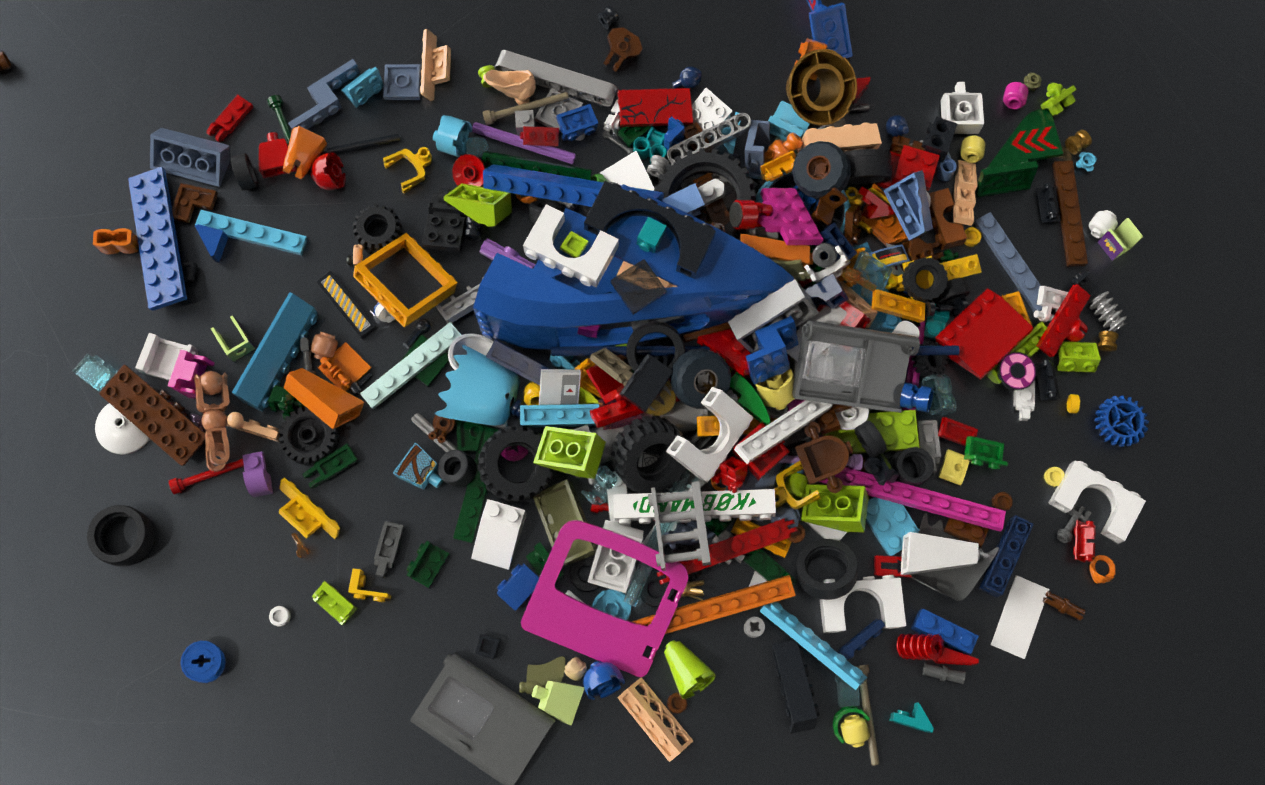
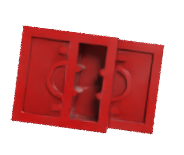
(911, 161)

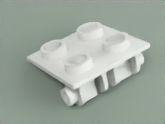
(709, 110)

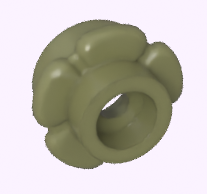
(1030, 84)

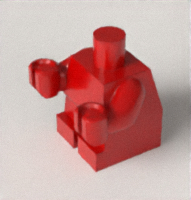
(732, 474)

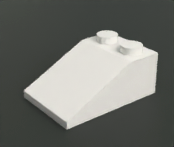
(498, 534)
(611, 567)

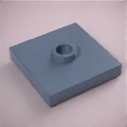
(402, 82)

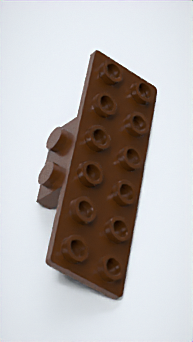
(154, 414)

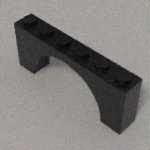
(617, 203)

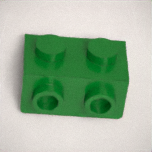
(984, 452)

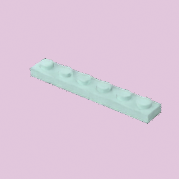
(410, 366)

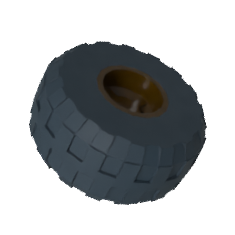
(696, 374)

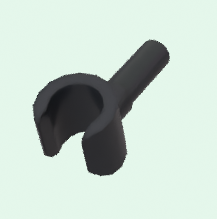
(356, 387)

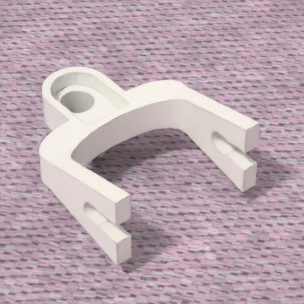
(835, 268)

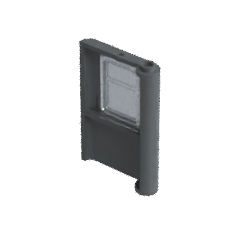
(855, 361)

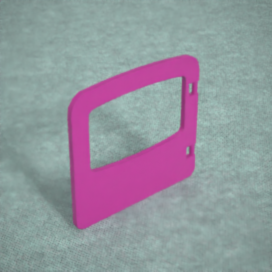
(592, 631)

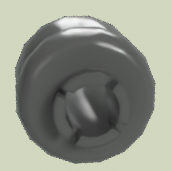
(817, 258)

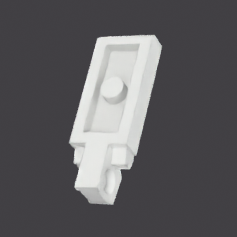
(1025, 401)

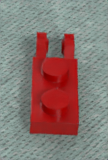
(230, 118)

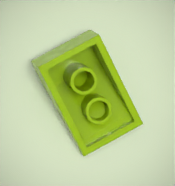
(480, 204)
(570, 451)
(839, 510)

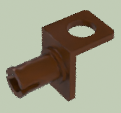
(826, 207)

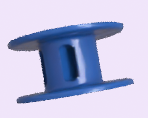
(208, 671)

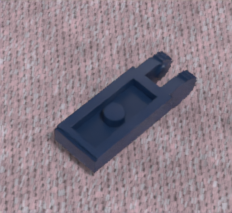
(859, 640)

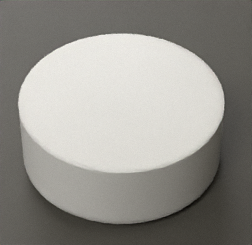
(279, 616)

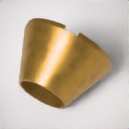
(836, 91)

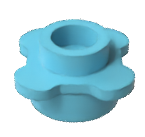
(1090, 158)

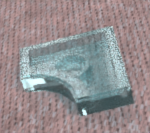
(872, 271)

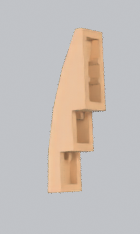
(964, 193)

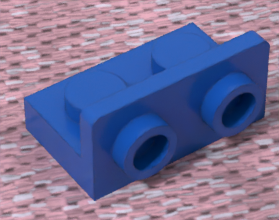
(577, 122)
(674, 134)

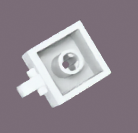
(963, 109)

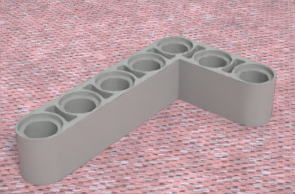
(719, 139)

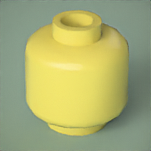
(972, 149)
(854, 730)

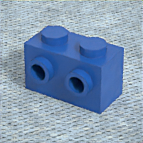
(518, 586)

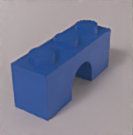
(952, 634)

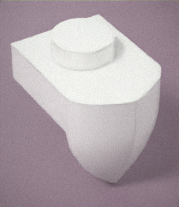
(712, 191)

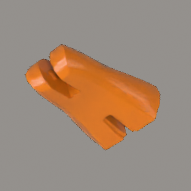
(303, 150)

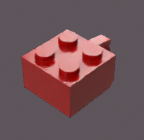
(768, 460)

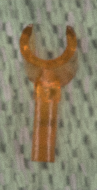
(299, 545)

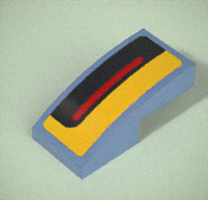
(891, 256)

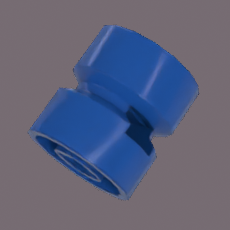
(916, 397)

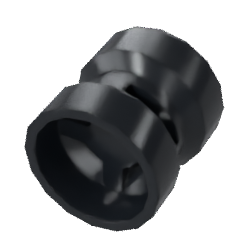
(473, 230)

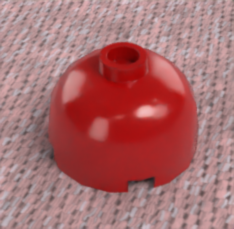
(327, 172)

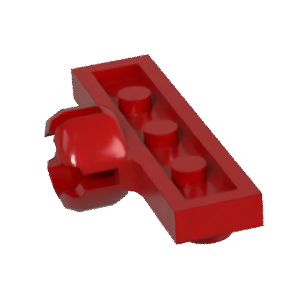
(1065, 322)

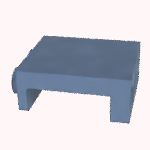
(757, 142)

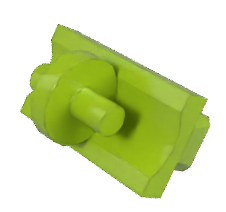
(1057, 95)

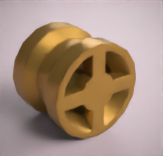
(1107, 341)

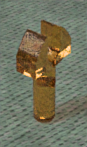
(853, 275)

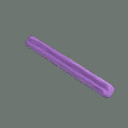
(515, 140)

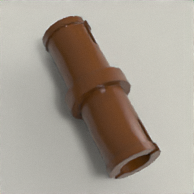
(1063, 605)

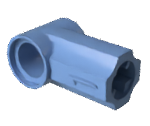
(949, 164)

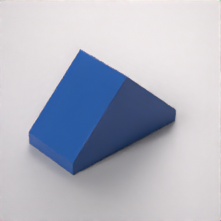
(214, 240)

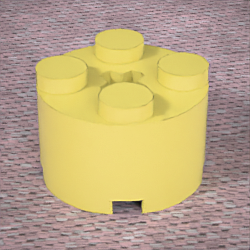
(777, 390)

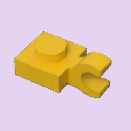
(895, 282)

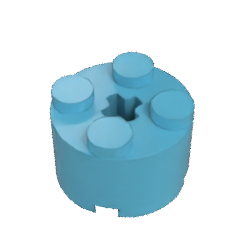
(452, 135)

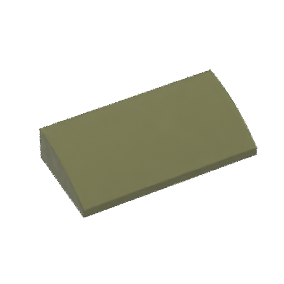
(557, 507)

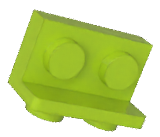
(1078, 357)

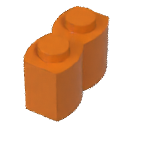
(115, 241)

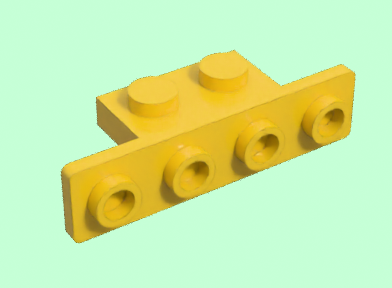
(304, 514)

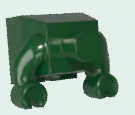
(283, 400)

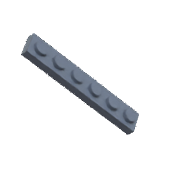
(1009, 259)

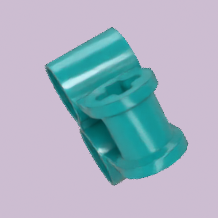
(652, 143)

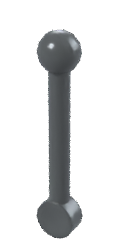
(606, 134)

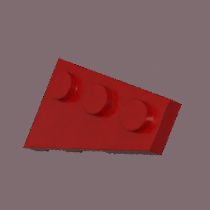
(729, 348)

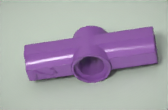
(490, 248)

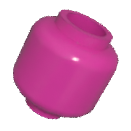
(1015, 95)

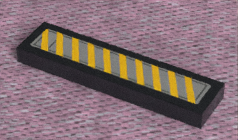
(346, 304)

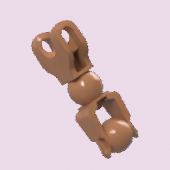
(214, 418)

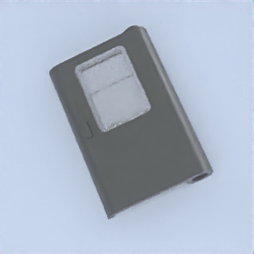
(485, 716)

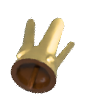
(688, 591)

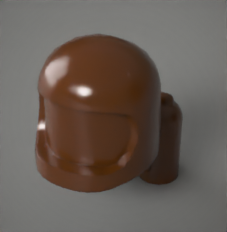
(441, 428)

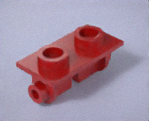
(540, 136)
(1083, 532)

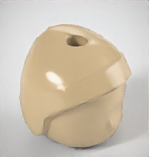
(575, 669)

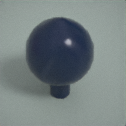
(689, 77)
(897, 126)

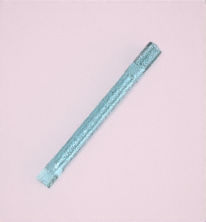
(643, 570)

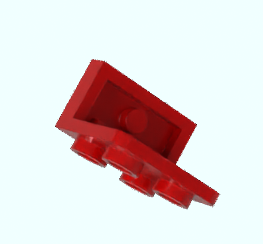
(604, 383)

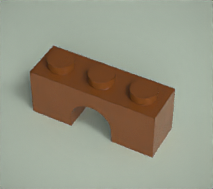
(947, 233)

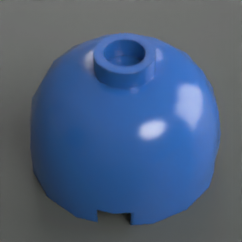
(602, 680)

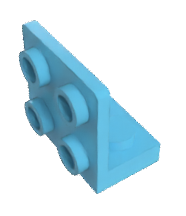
(363, 87)
(786, 122)

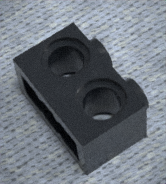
(939, 137)

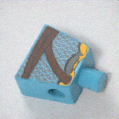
(418, 469)

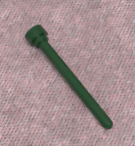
(276, 104)

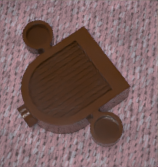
(823, 457)

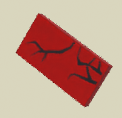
(654, 107)

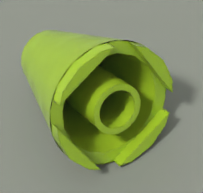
(687, 669)

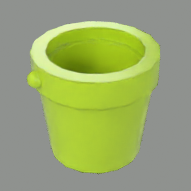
(796, 485)

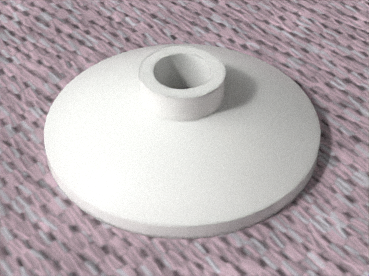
(858, 414)

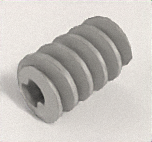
(1108, 312)

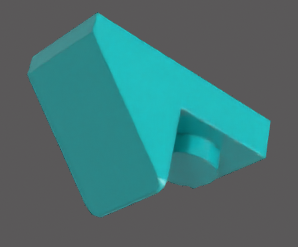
(935, 324)
(917, 720)

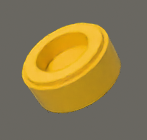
(973, 236)
(1073, 403)

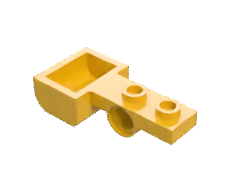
(955, 269)

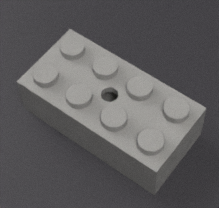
(785, 302)

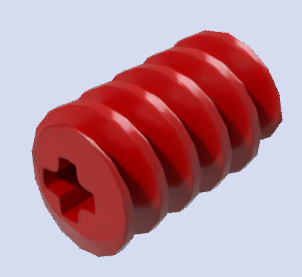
(920, 646)

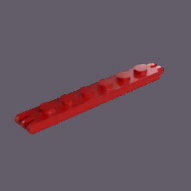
(740, 545)

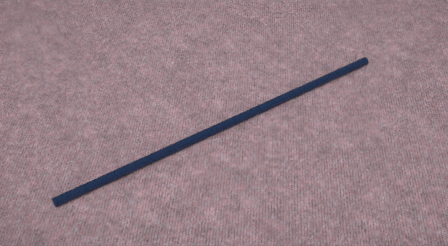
(670, 350)

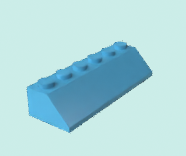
(275, 352)

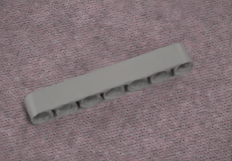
(559, 78)

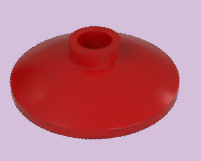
(462, 170)

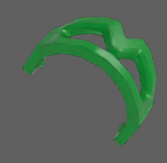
(844, 710)

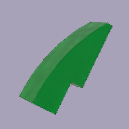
(749, 399)

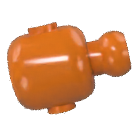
(780, 147)

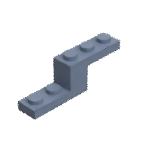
(324, 97)

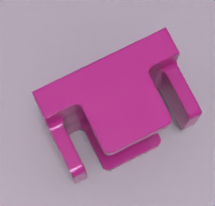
(184, 371)

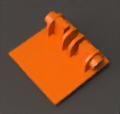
(344, 367)

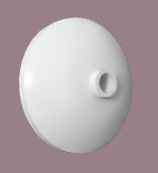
(474, 341)
(115, 438)

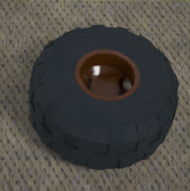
(820, 169)

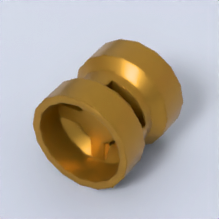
(1076, 143)

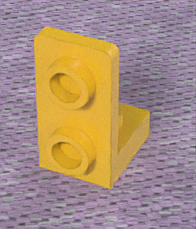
(357, 581)

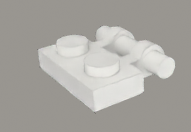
(1049, 299)

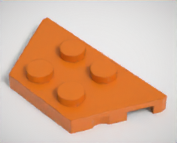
(887, 227)

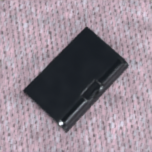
(646, 383)

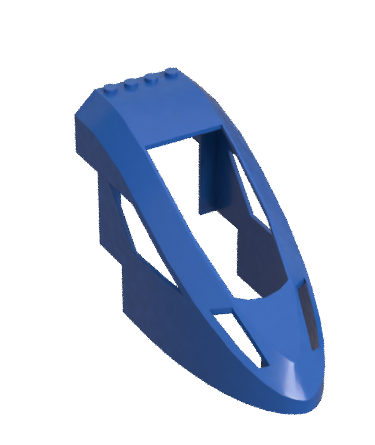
(546, 307)

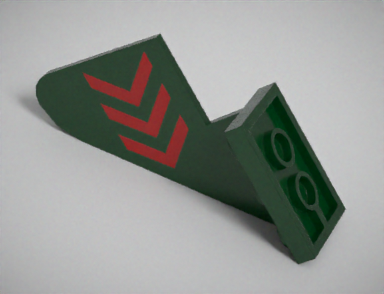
(1010, 169)

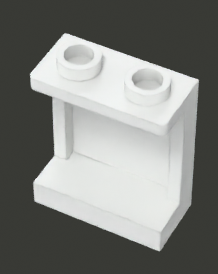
(160, 356)

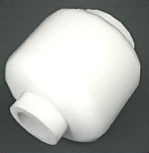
(1102, 223)

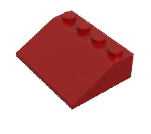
(984, 333)

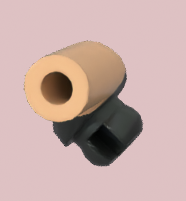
(357, 255)

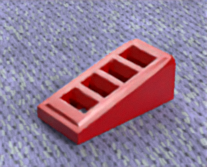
(956, 658)

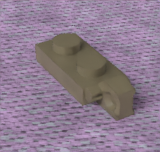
(612, 365)

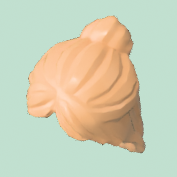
(514, 84)

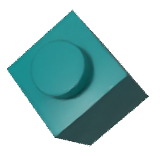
(651, 235)

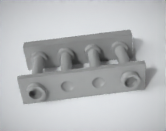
(699, 533)

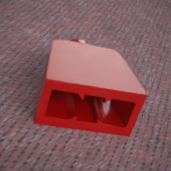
(273, 155)

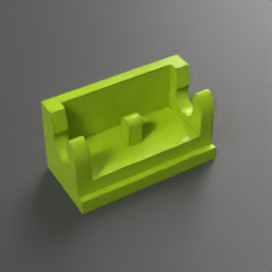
(334, 603)

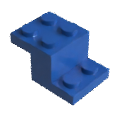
(772, 352)

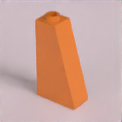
(778, 249)
(323, 398)

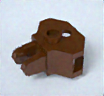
(620, 47)
(919, 249)

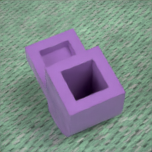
(255, 476)

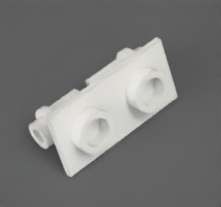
(613, 121)

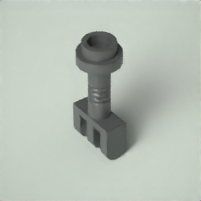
(305, 348)
(1064, 535)

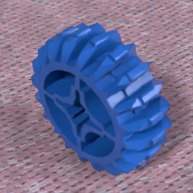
(1135, 412)

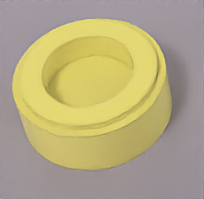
(1054, 476)

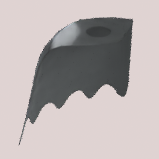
(955, 582)

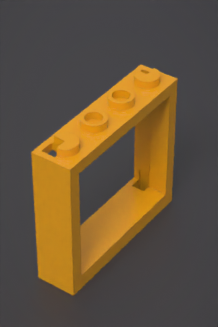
(386, 298)

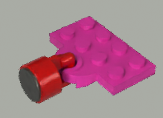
(779, 212)

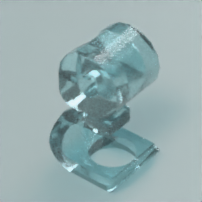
(605, 480)

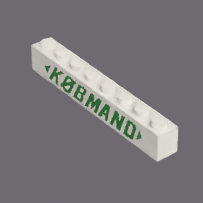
(716, 504)

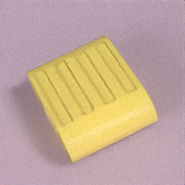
(953, 467)

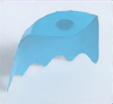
(479, 390)

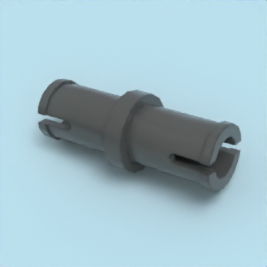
(944, 673)

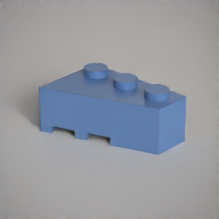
(911, 204)

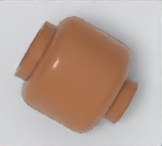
(323, 345)

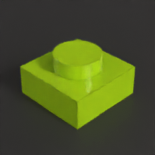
(574, 245)

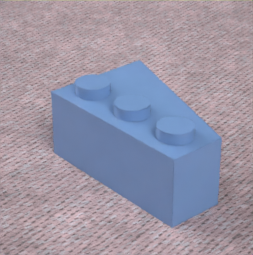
(687, 200)

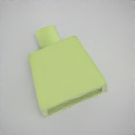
(559, 700)

